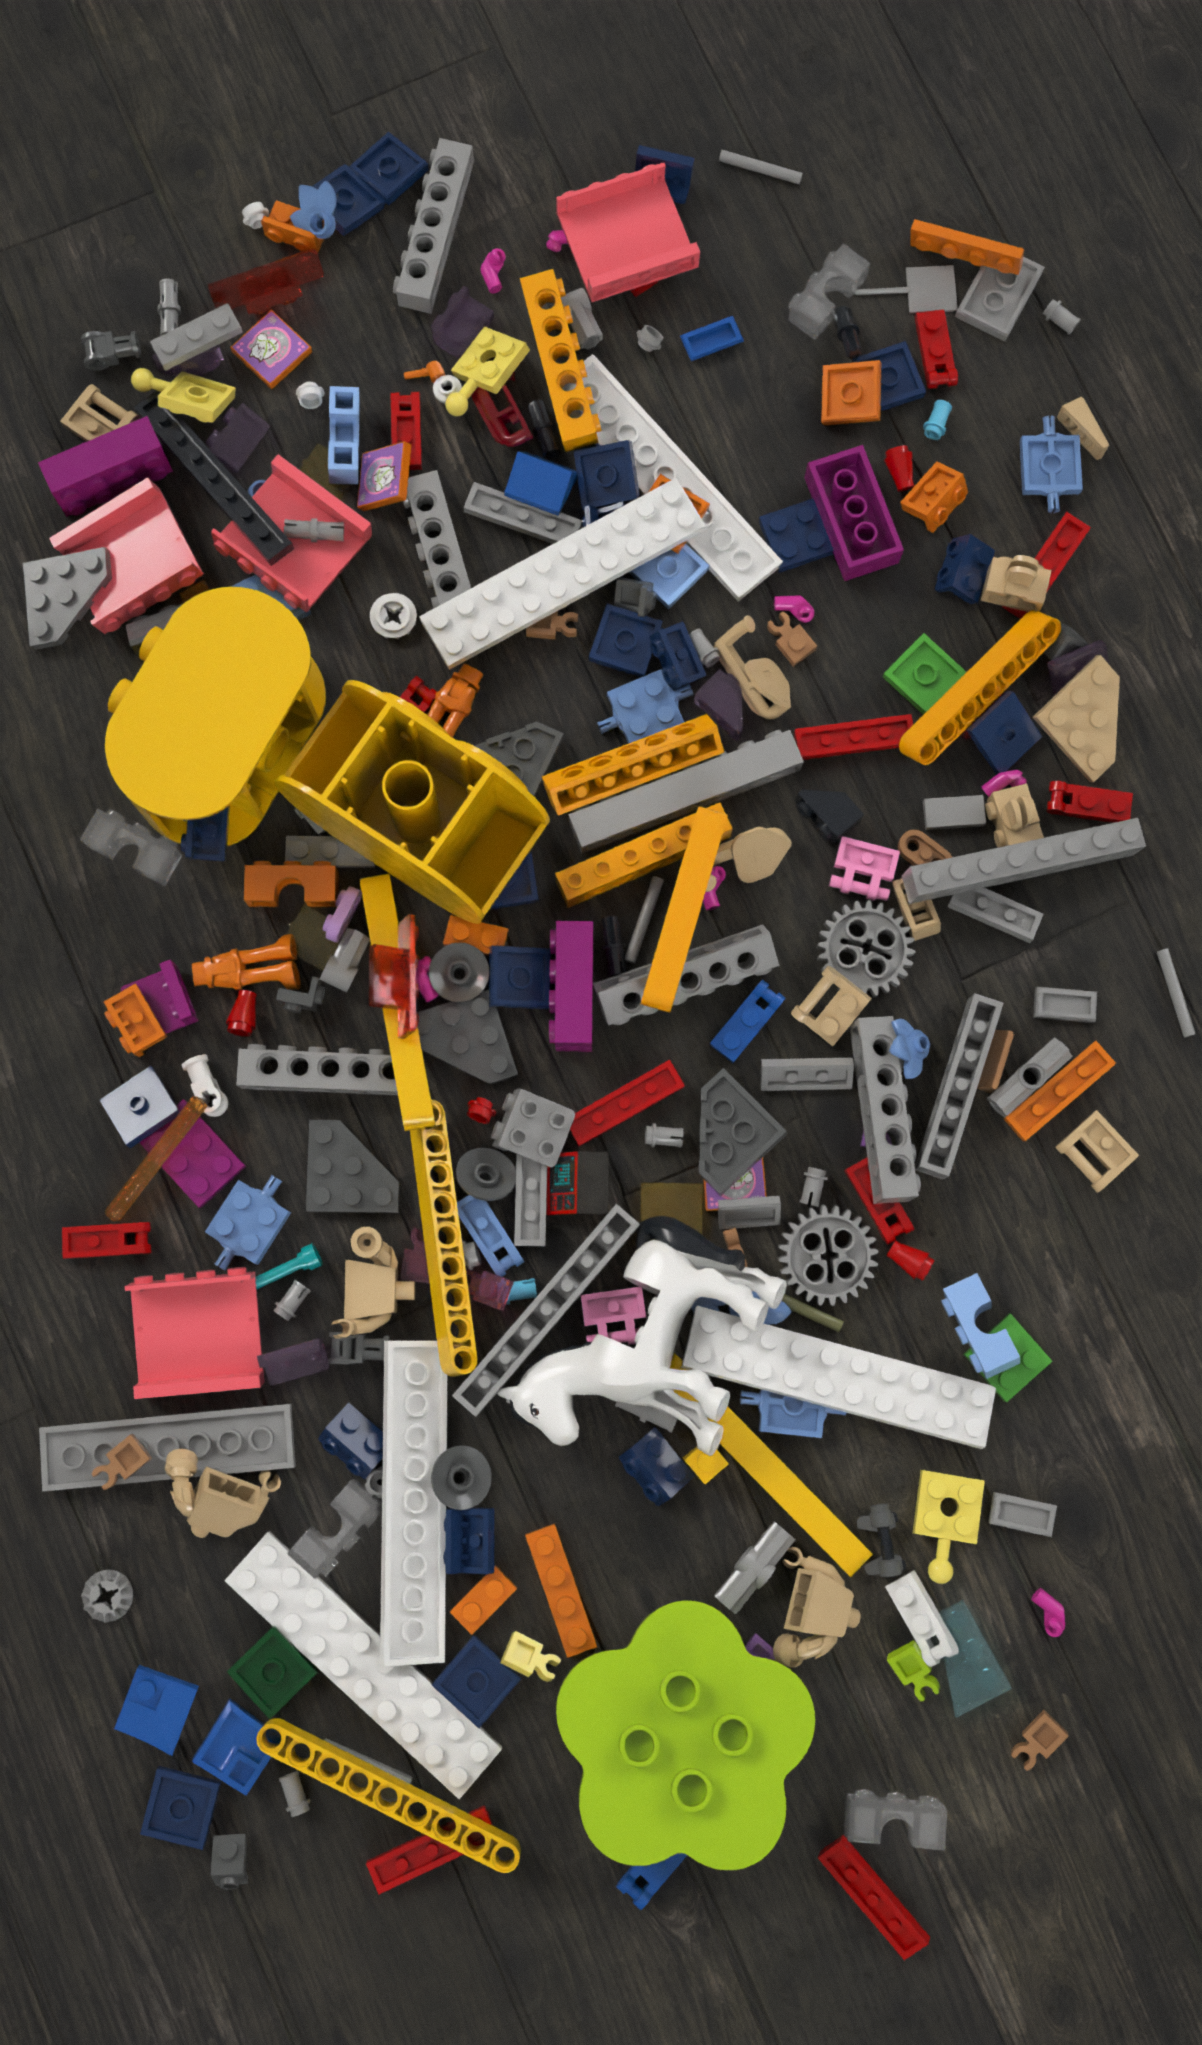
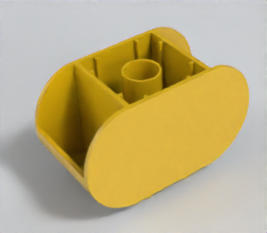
(214, 712)
(415, 800)

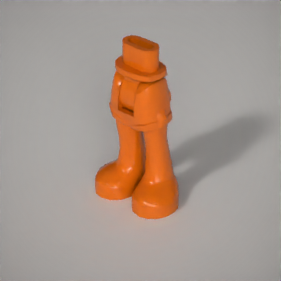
(456, 698)
(230, 968)

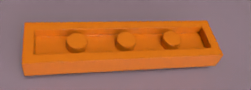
(966, 247)
(1059, 1091)
(561, 1590)

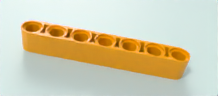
(979, 687)
(684, 909)

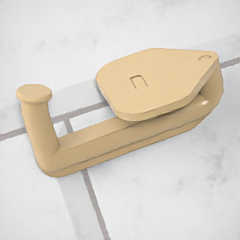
(756, 676)
(754, 853)

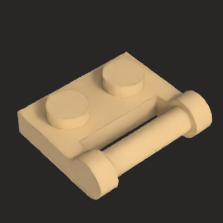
(90, 424)
(838, 1013)
(1104, 1144)

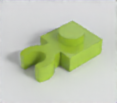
(910, 1667)

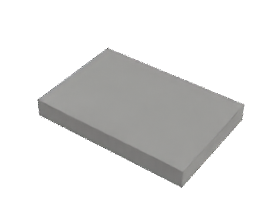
(998, 298)

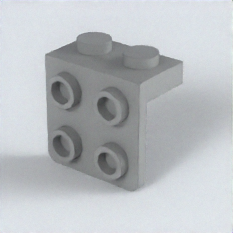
(533, 1127)

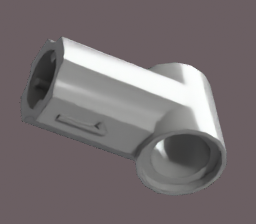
(583, 320)
(343, 965)

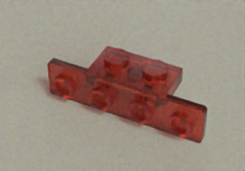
(268, 284)
(394, 977)

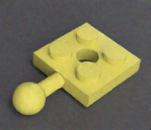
(479, 372)
(187, 394)
(961, 1526)

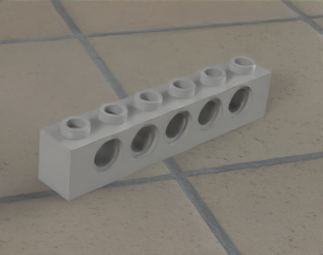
(422, 292)
(428, 490)
(698, 961)
(252, 1076)
(958, 1086)
(884, 1184)

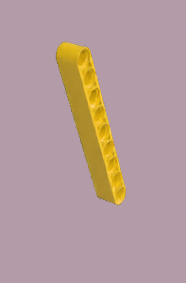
(407, 1052)
(438, 1252)
(787, 1489)
(398, 1809)

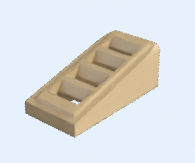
(1080, 421)
(922, 929)

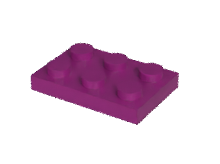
(199, 1162)

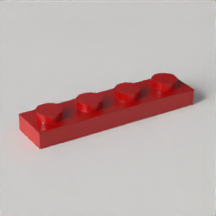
(1058, 550)
(852, 736)
(625, 1102)
(418, 1856)
(874, 1897)

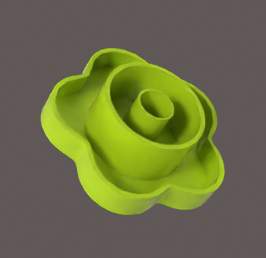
(684, 1741)

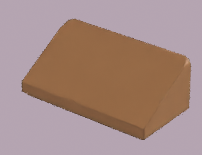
(995, 1061)

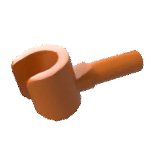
(433, 370)

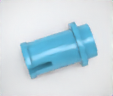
(937, 420)
(522, 1290)

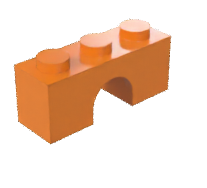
(265, 881)

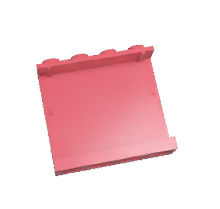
(625, 232)
(145, 549)
(311, 565)
(196, 1333)

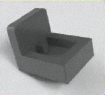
(635, 596)
(296, 1001)
(229, 1861)

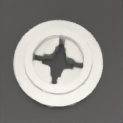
(393, 603)

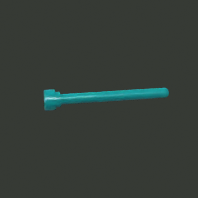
(306, 1259)

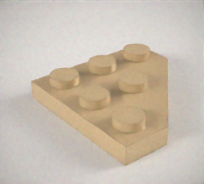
(1085, 718)

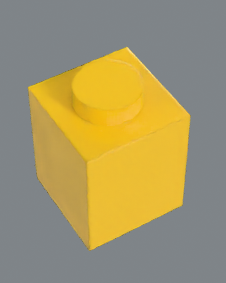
(704, 1465)

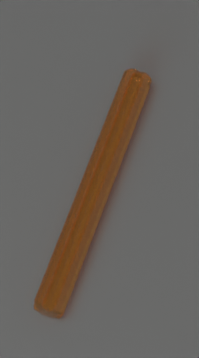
(155, 1158)

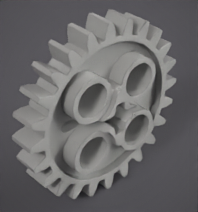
(873, 924)
(855, 1251)

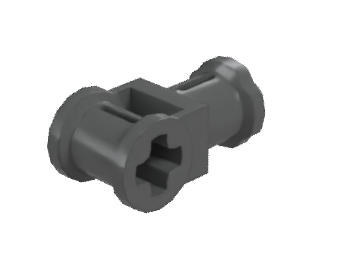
(108, 348)
(355, 1349)

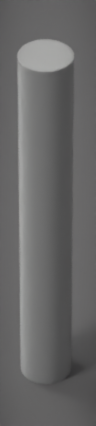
(760, 167)
(643, 920)
(1176, 993)

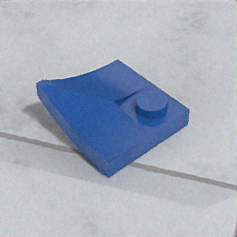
(156, 1708)
(232, 1748)

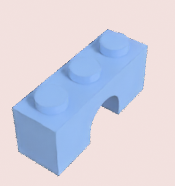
(344, 435)
(990, 1351)

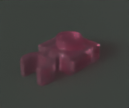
(415, 1262)
(489, 1289)

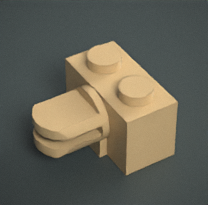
(1016, 583)
(1013, 816)

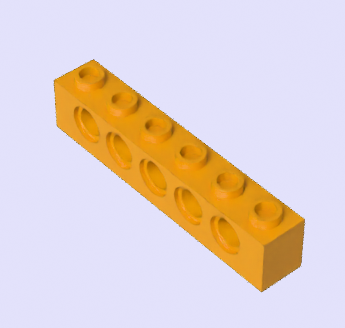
(544, 289)
(633, 764)
(629, 860)

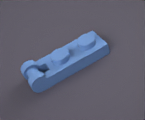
(488, 1234)

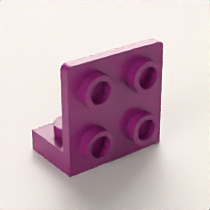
(168, 997)

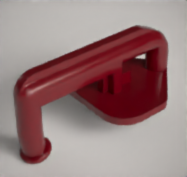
(496, 420)

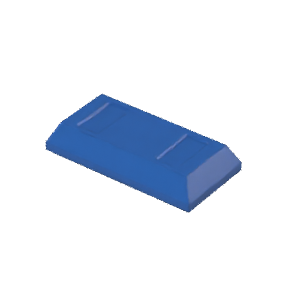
(711, 338)

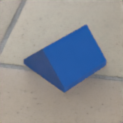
(540, 482)

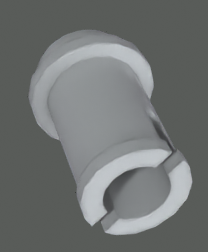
(1061, 316)
(707, 653)
(661, 1136)
(813, 1183)
(291, 1300)
(294, 1794)

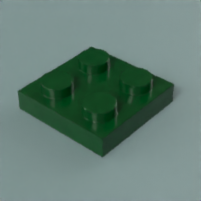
(272, 1672)

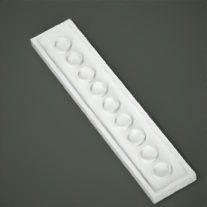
(729, 543)
(562, 573)
(840, 1377)
(411, 1513)
(349, 1655)

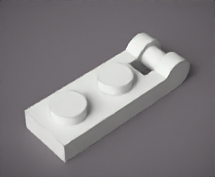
(922, 1618)

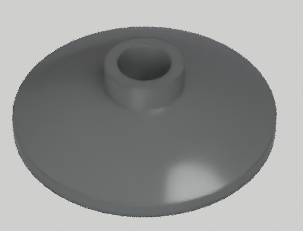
(454, 958)
(489, 1165)
(475, 1477)

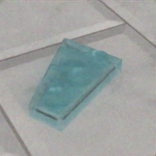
(974, 1671)

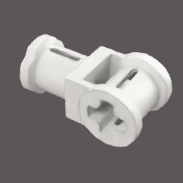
(205, 1085)

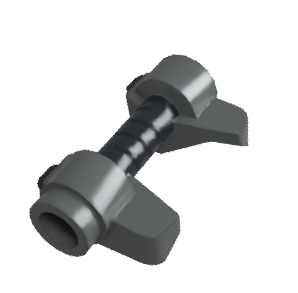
(882, 1521)

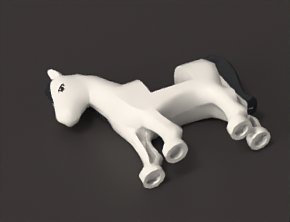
(679, 1270)

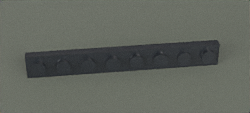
(216, 480)

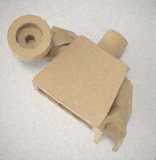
(371, 1288)
(219, 1500)
(817, 1607)

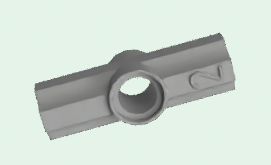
(1042, 1064)
(754, 1567)

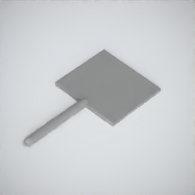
(927, 289)

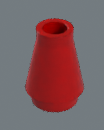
(900, 466)
(243, 1014)
(911, 1260)

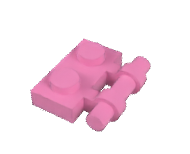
(868, 860)
(614, 1307)

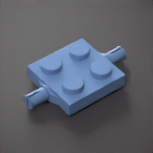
(1051, 464)
(644, 707)
(248, 1222)
(787, 1414)

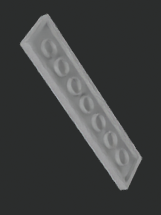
(221, 1439)

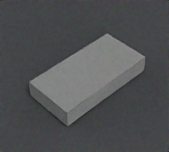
(954, 812)
(1065, 1004)
(749, 1212)
(1022, 1514)

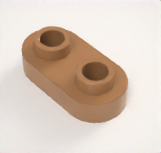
(927, 849)

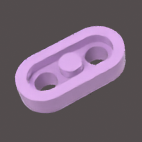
(347, 904)

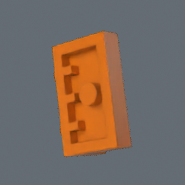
(280, 228)
(936, 495)
(135, 1020)

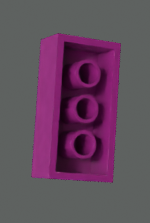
(105, 467)
(853, 512)
(573, 986)

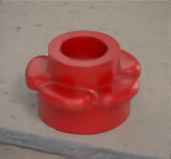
(480, 1110)

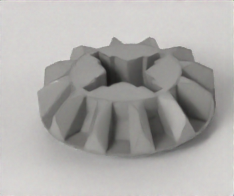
(120, 1602)

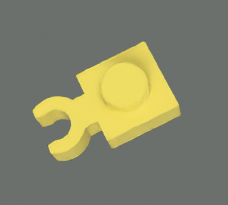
(524, 1656)

